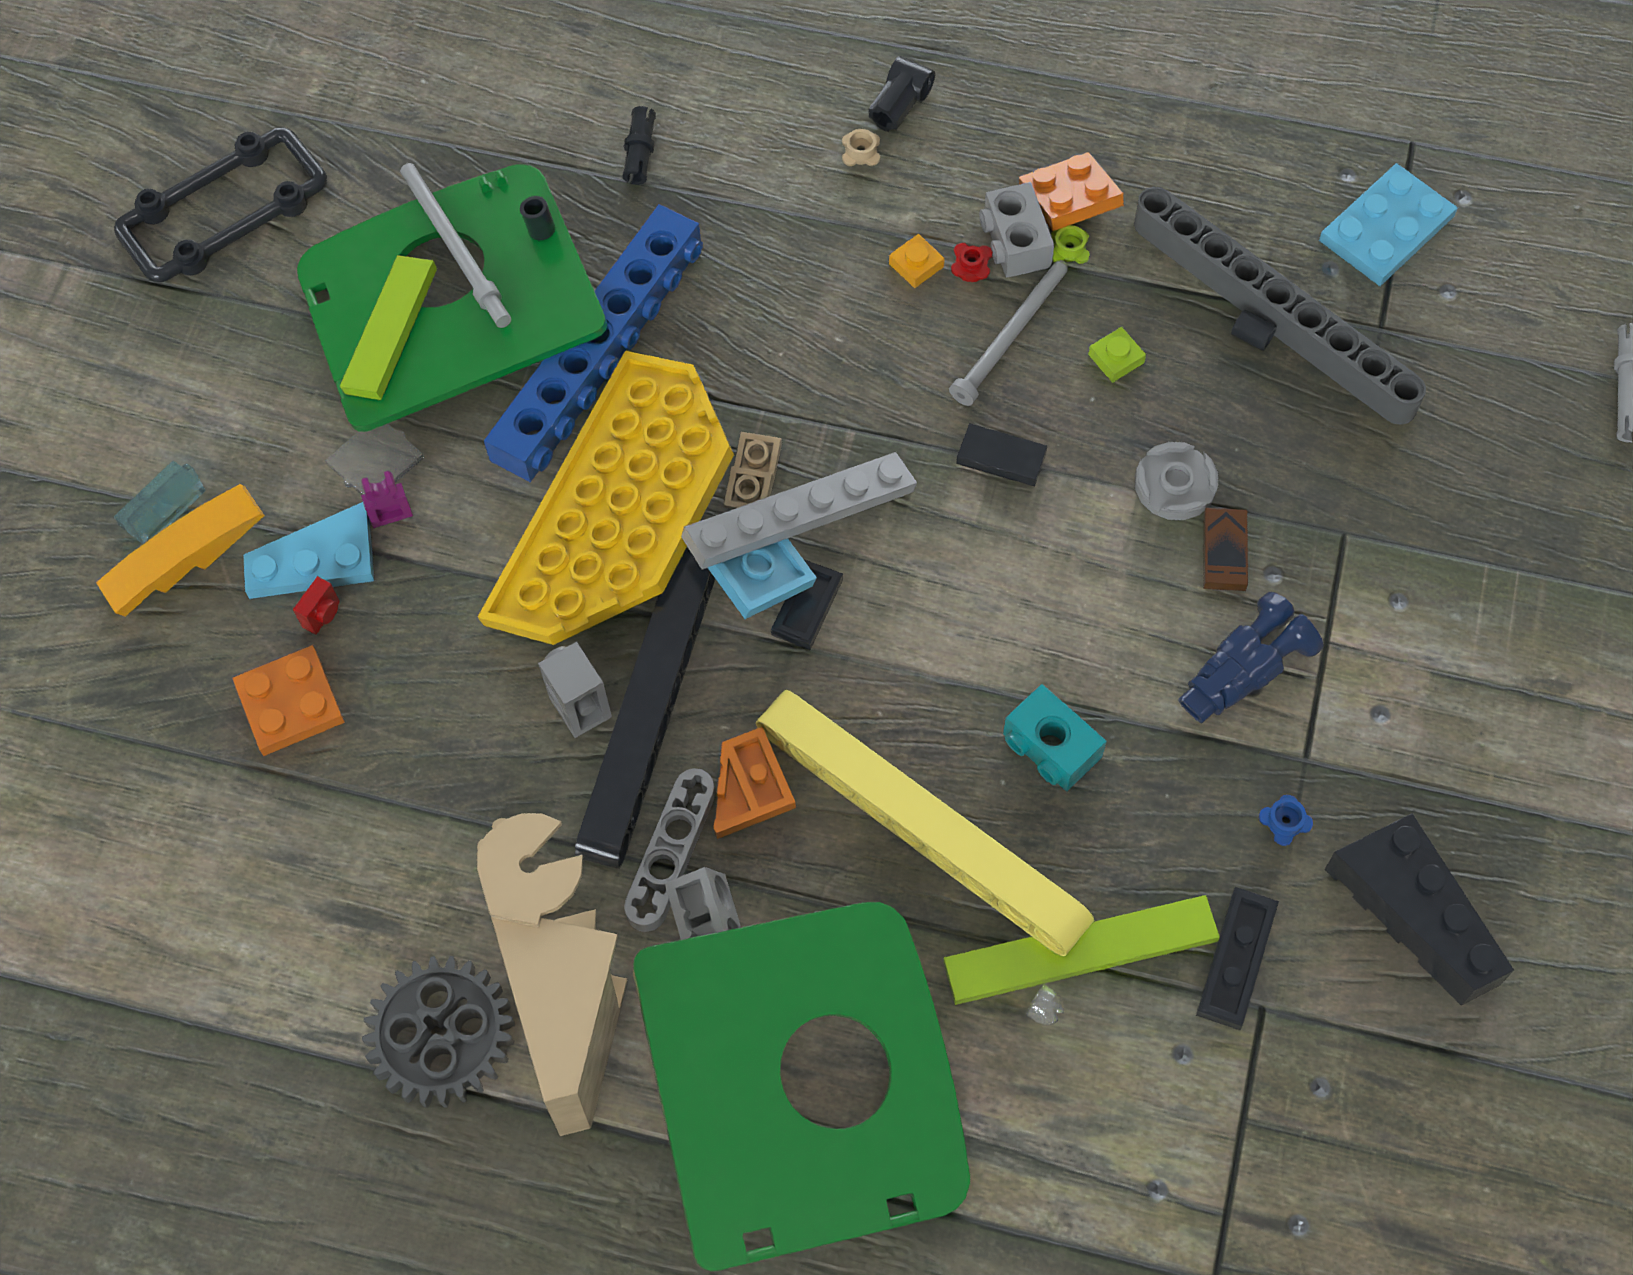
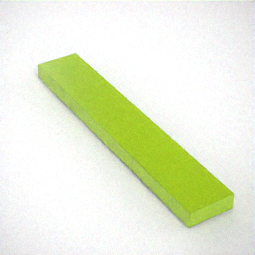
(1102, 946)

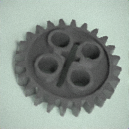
(470, 1054)

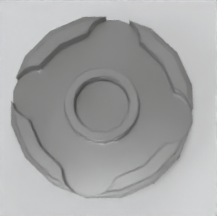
(1176, 481)

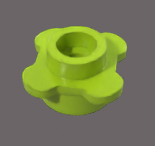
(1073, 237)

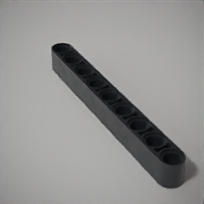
(644, 715)

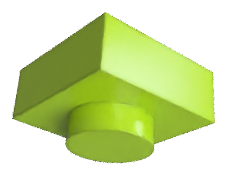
(1117, 354)

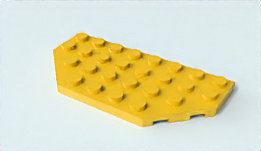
(616, 505)

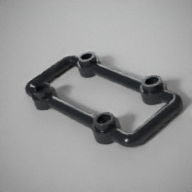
(190, 256)

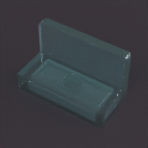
(160, 502)

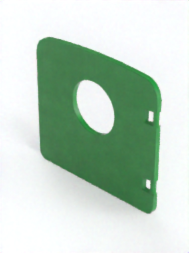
(459, 342)
(739, 1149)

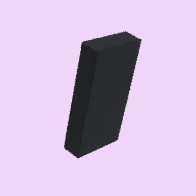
(1001, 454)
(806, 611)

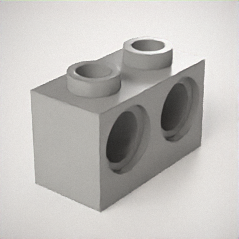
(1023, 228)
(702, 903)

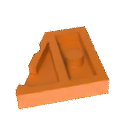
(749, 784)

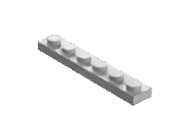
(798, 510)

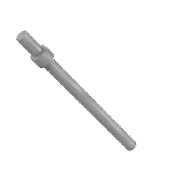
(484, 290)

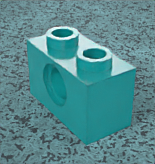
(1045, 715)

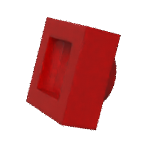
(317, 606)

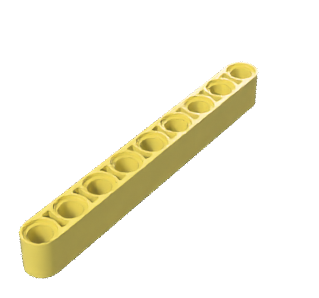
(926, 823)

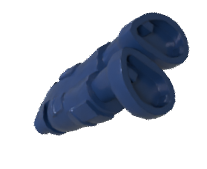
(1247, 664)

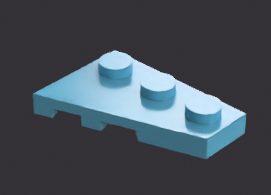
(331, 549)

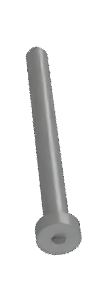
(966, 389)

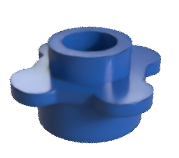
(1286, 807)

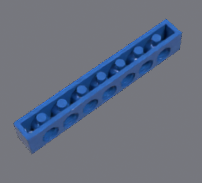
(553, 380)

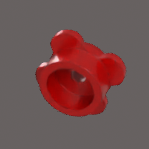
(968, 270)

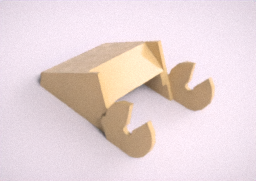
(553, 967)

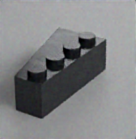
(1422, 906)

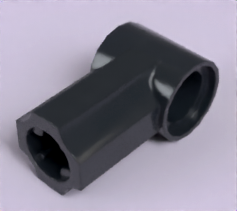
(904, 86)

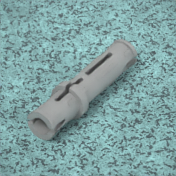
(1624, 368)

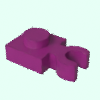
(385, 501)

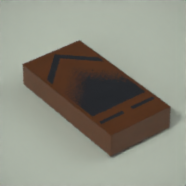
(1225, 549)

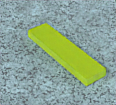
(388, 327)

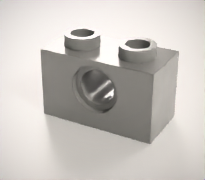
(575, 688)

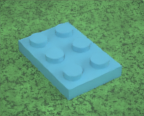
(1388, 224)

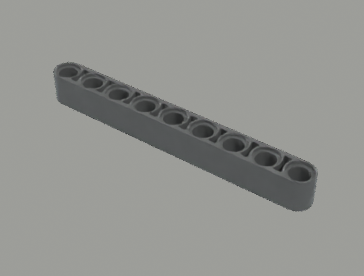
(1193, 243)

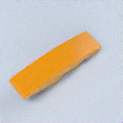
(177, 549)

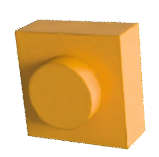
(916, 260)

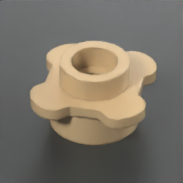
(863, 140)

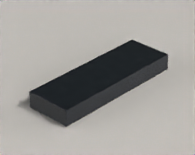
(1237, 958)

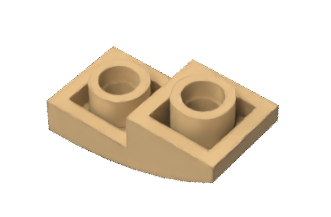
(753, 469)

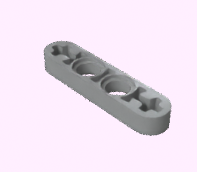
(665, 847)

